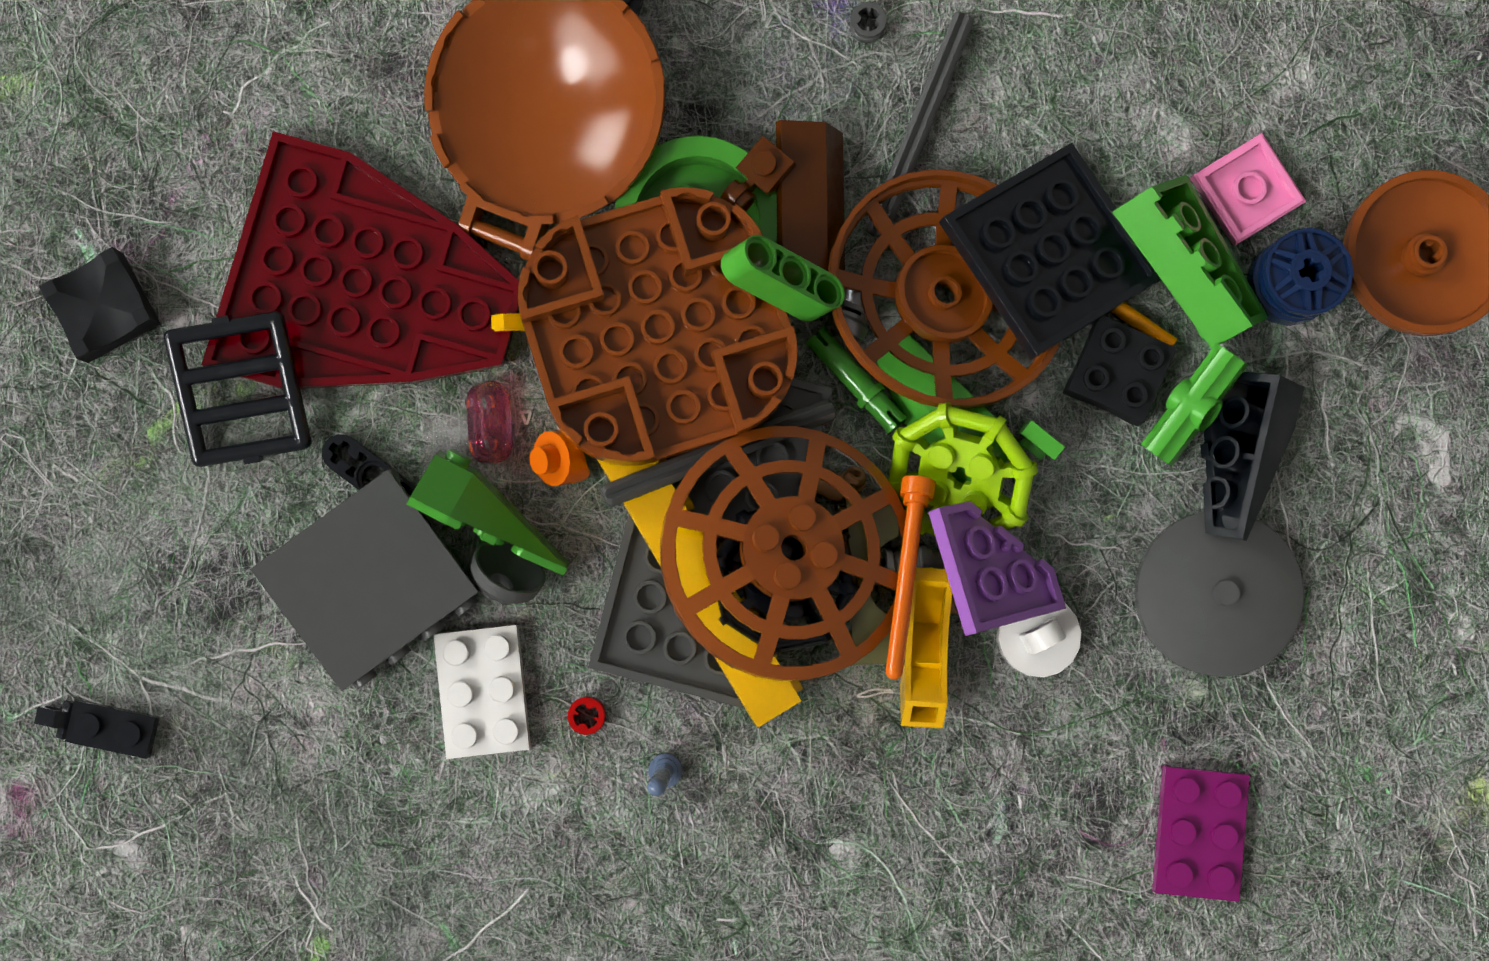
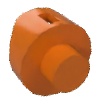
(558, 460)

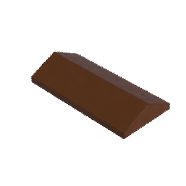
(813, 193)

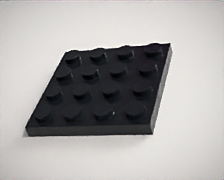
(1049, 250)

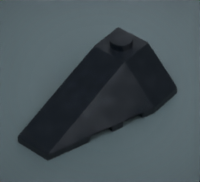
(1246, 450)

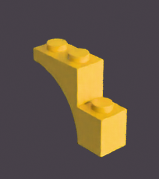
(926, 655)

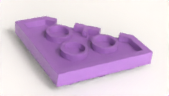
(991, 572)

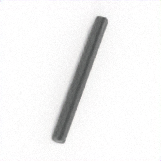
(927, 108)
(676, 468)

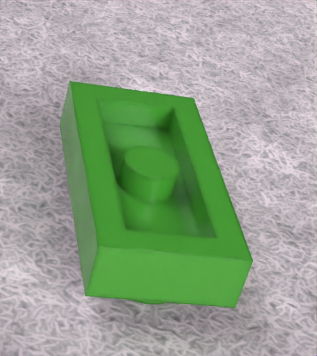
(1038, 441)

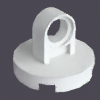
(1041, 643)

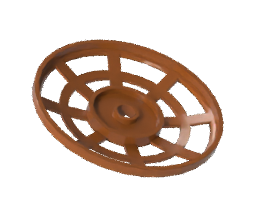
(916, 298)
(763, 558)

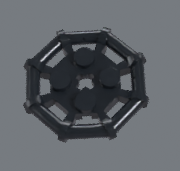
(797, 610)

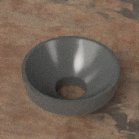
(499, 564)

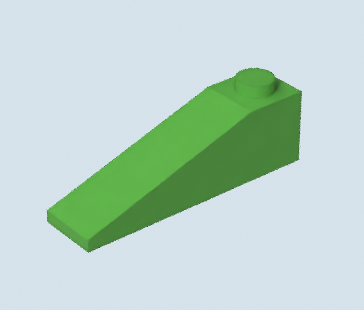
(463, 496)

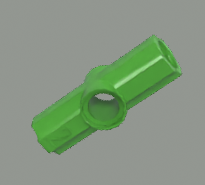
(1194, 404)

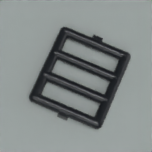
(193, 418)

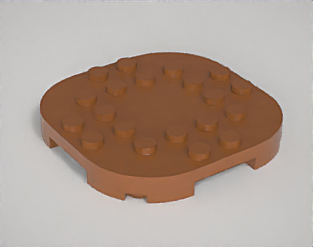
(646, 334)

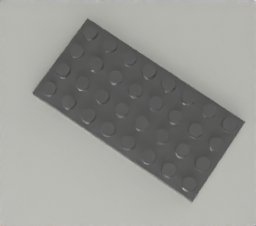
(638, 626)

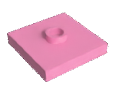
(1247, 189)

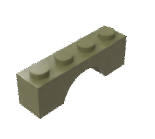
(870, 615)

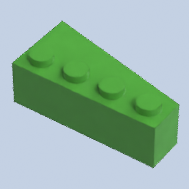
(1192, 259)

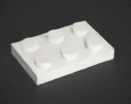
(482, 691)

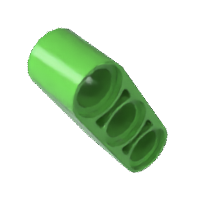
(782, 278)

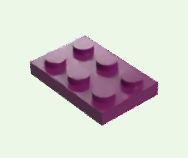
(1200, 833)

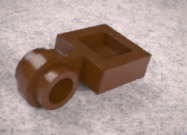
(764, 168)

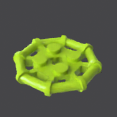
(972, 454)

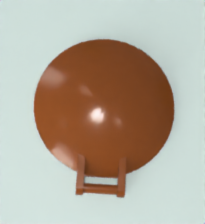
(543, 110)

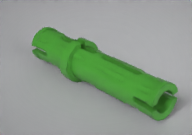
(856, 381)

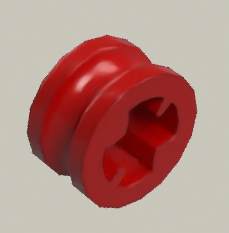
(584, 728)

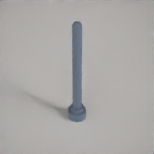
(664, 772)

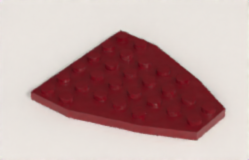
(363, 276)

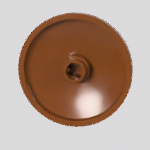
(1422, 252)

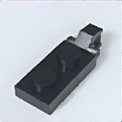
(101, 727)

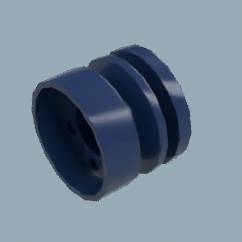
(1282, 290)

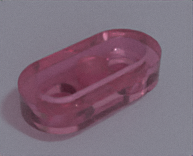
(489, 423)

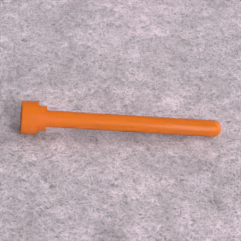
(916, 493)

